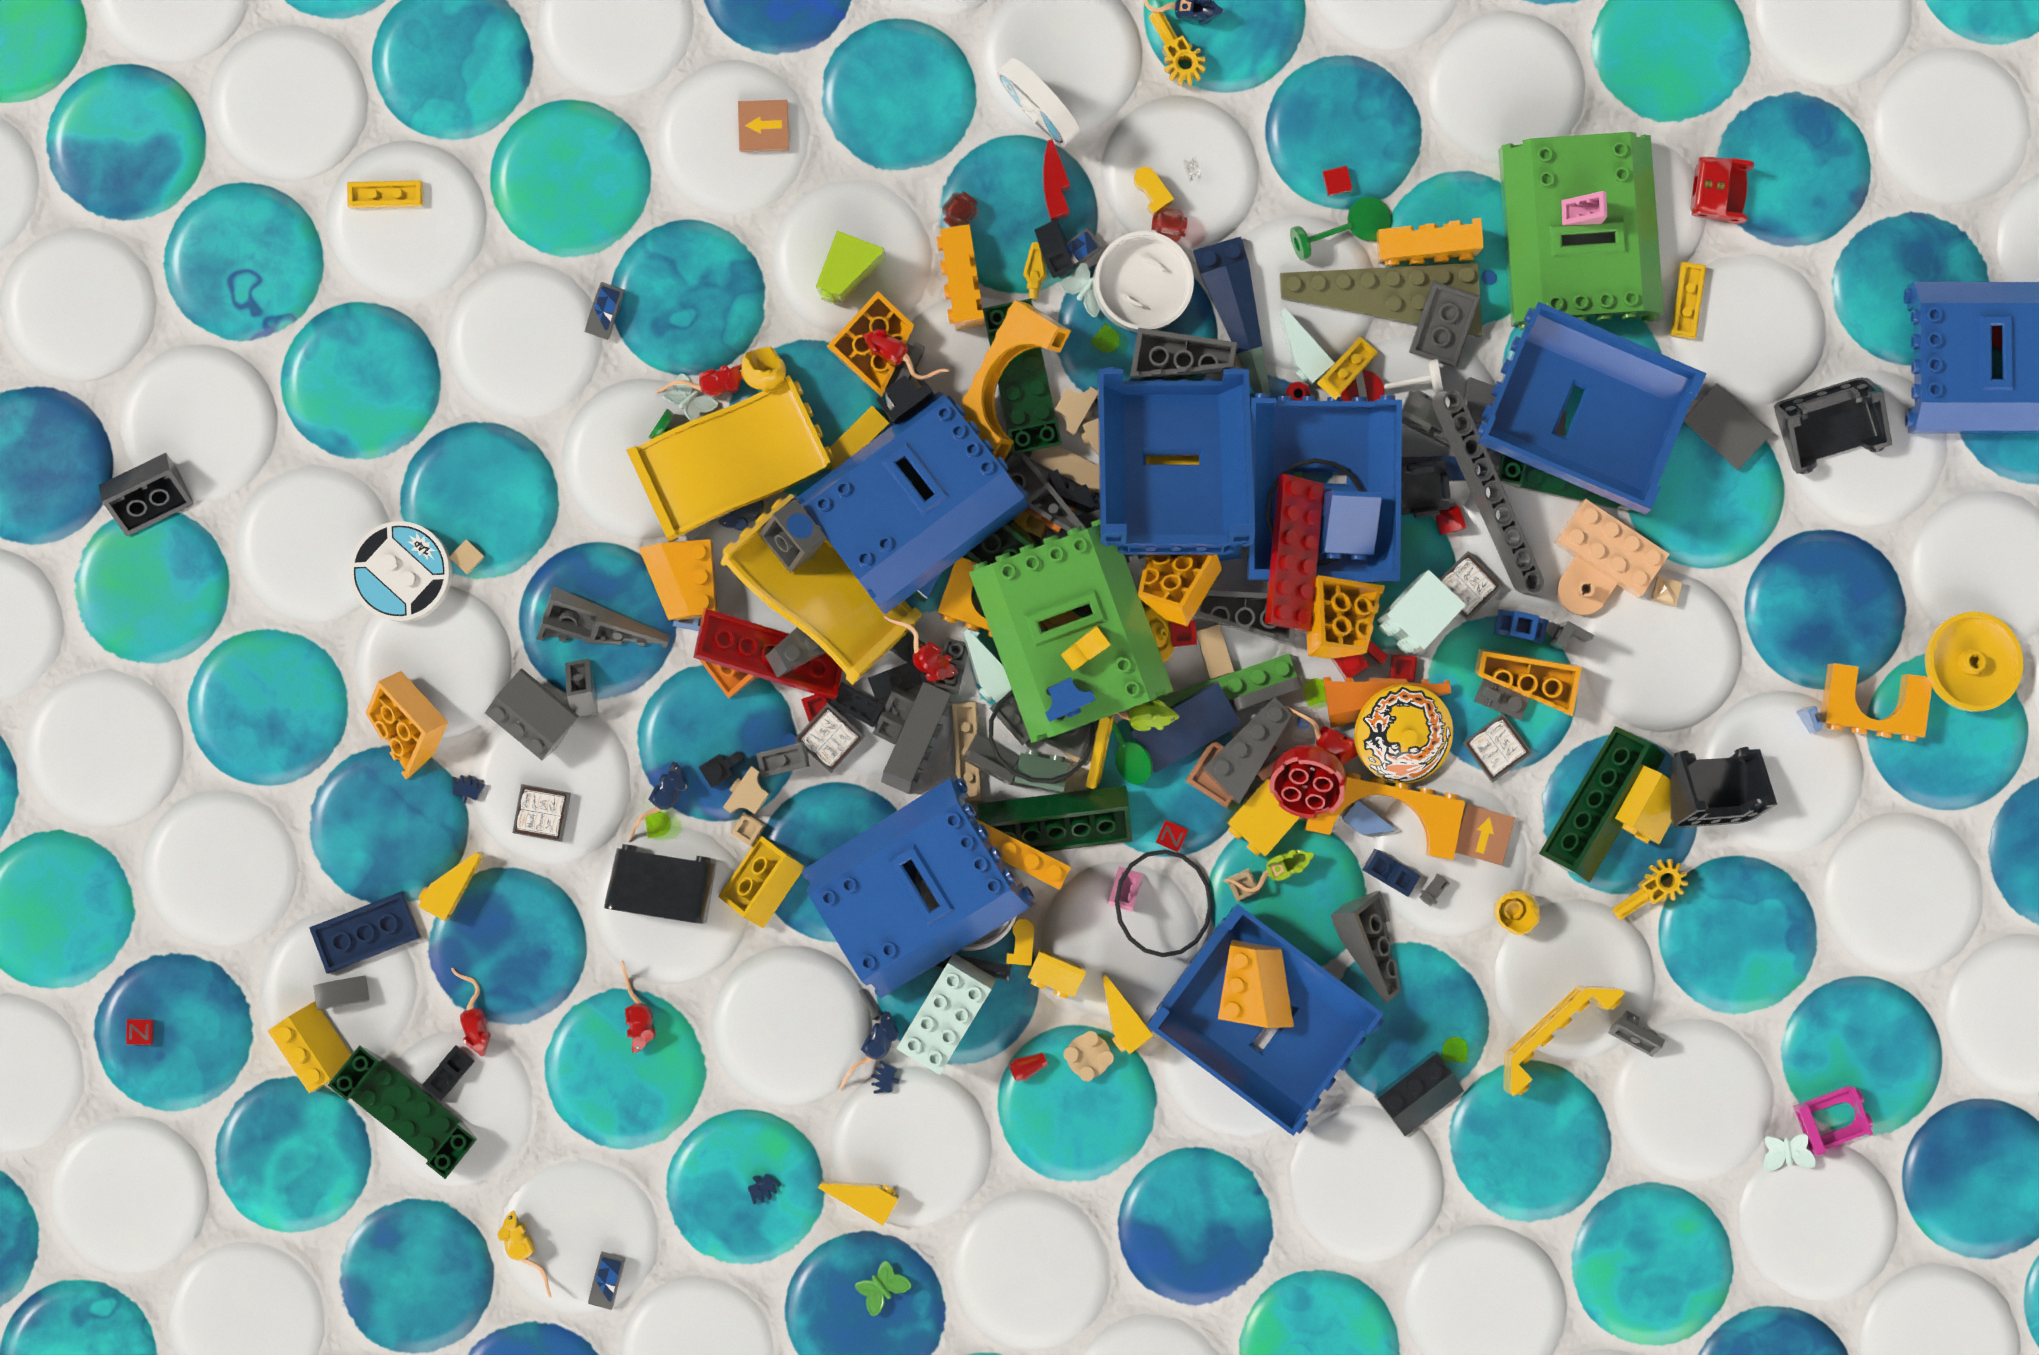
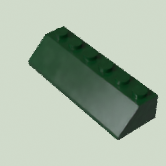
(1063, 818)
(1589, 820)

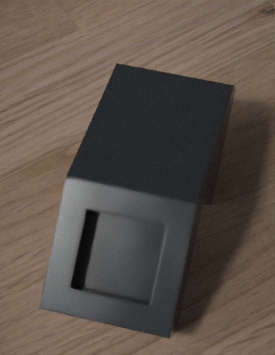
(1054, 249)
(1078, 498)

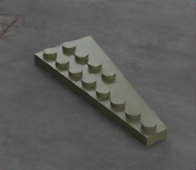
(1381, 292)

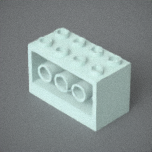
(1420, 613)
(946, 1014)

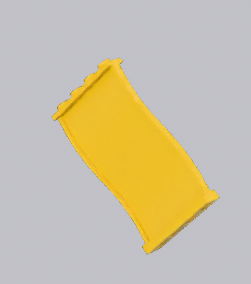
(730, 458)
(819, 599)

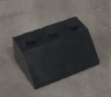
(145, 494)
(1419, 1093)

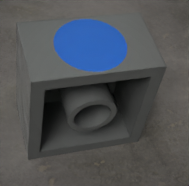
(792, 535)

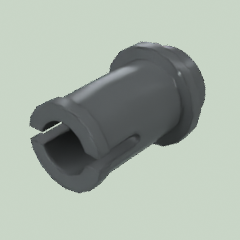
(1433, 890)

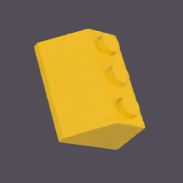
(761, 882)
(311, 1046)

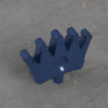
(466, 788)
(885, 1078)
(762, 1188)

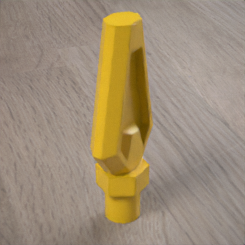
(1034, 271)

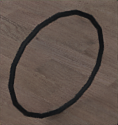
(1291, 468)
(1021, 775)
(1118, 910)

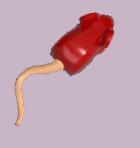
(892, 351)
(714, 382)
(929, 658)
(1331, 740)
(639, 1019)
(474, 1021)

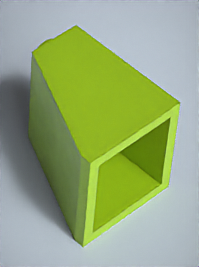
(847, 267)

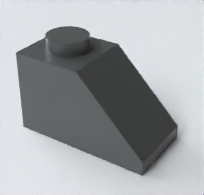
(581, 687)

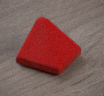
(1450, 520)

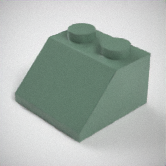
(1039, 767)

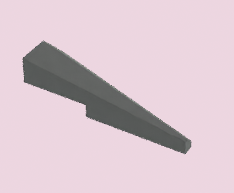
(1041, 495)
(578, 618)

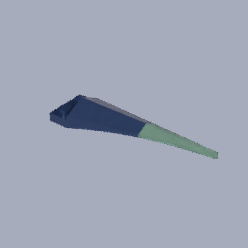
(1230, 287)

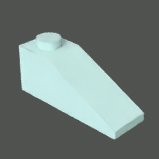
(1306, 354)
(987, 669)

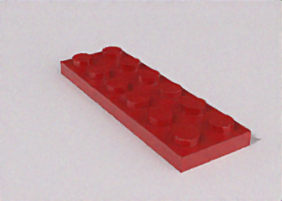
(1294, 553)
(745, 644)

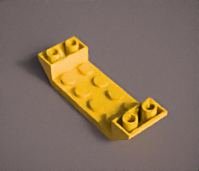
(1515, 1078)

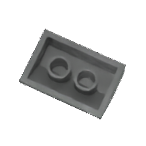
(531, 714)

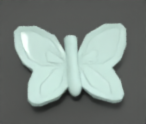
(1082, 283)
(690, 403)
(1788, 1149)

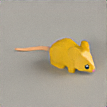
(518, 1245)

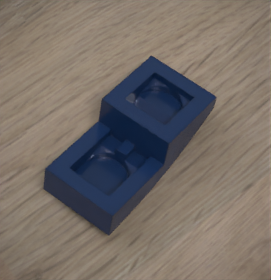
(1391, 872)

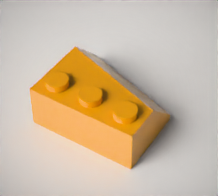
(852, 349)
(1177, 584)

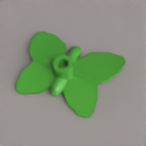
(880, 1286)

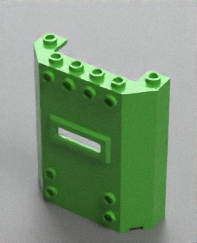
(1590, 277)
(1054, 580)

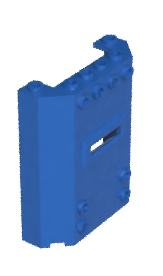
(1955, 357)
(1624, 418)
(1351, 433)
(1175, 505)
(884, 524)
(880, 912)
(1297, 1060)

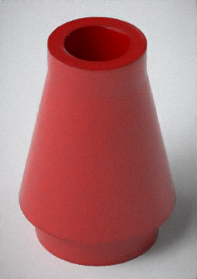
(1025, 1067)

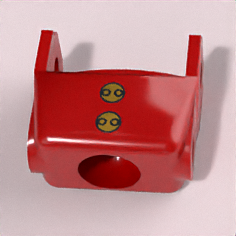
(1720, 189)

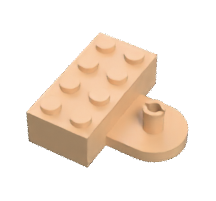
(1604, 557)

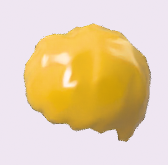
(763, 368)
(1517, 912)

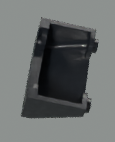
(1833, 422)
(1719, 789)
(660, 885)

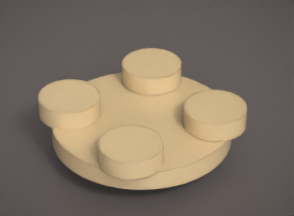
(1088, 1055)

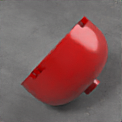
(1308, 781)

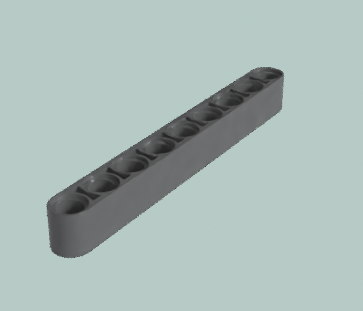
(1478, 484)

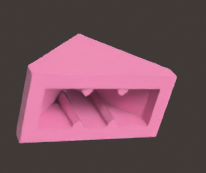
(1585, 209)
(1129, 889)

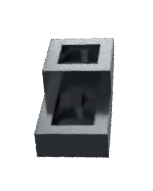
(448, 1073)

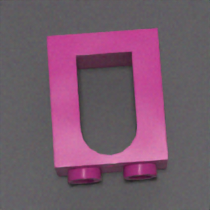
(1860, 1126)

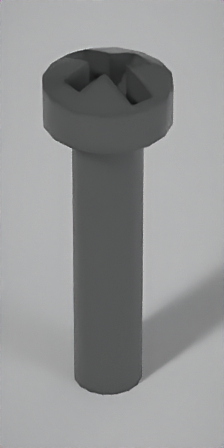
(874, 1014)

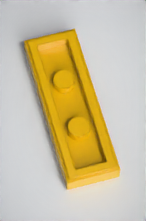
(385, 194)
(1688, 300)
(1347, 368)
(858, 436)
(1099, 751)

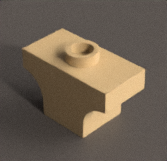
(1076, 408)
(747, 793)

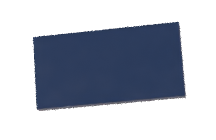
(1201, 720)
(365, 932)

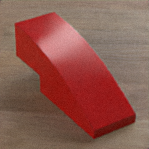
(1054, 183)

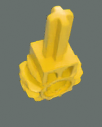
(1176, 50)
(1652, 889)

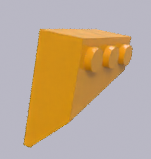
(683, 577)
(1342, 617)
(406, 721)
(1255, 987)

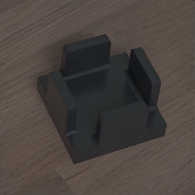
(904, 397)
(1424, 488)

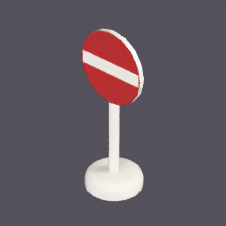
(1371, 386)

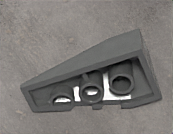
(1421, 417)
(1365, 935)

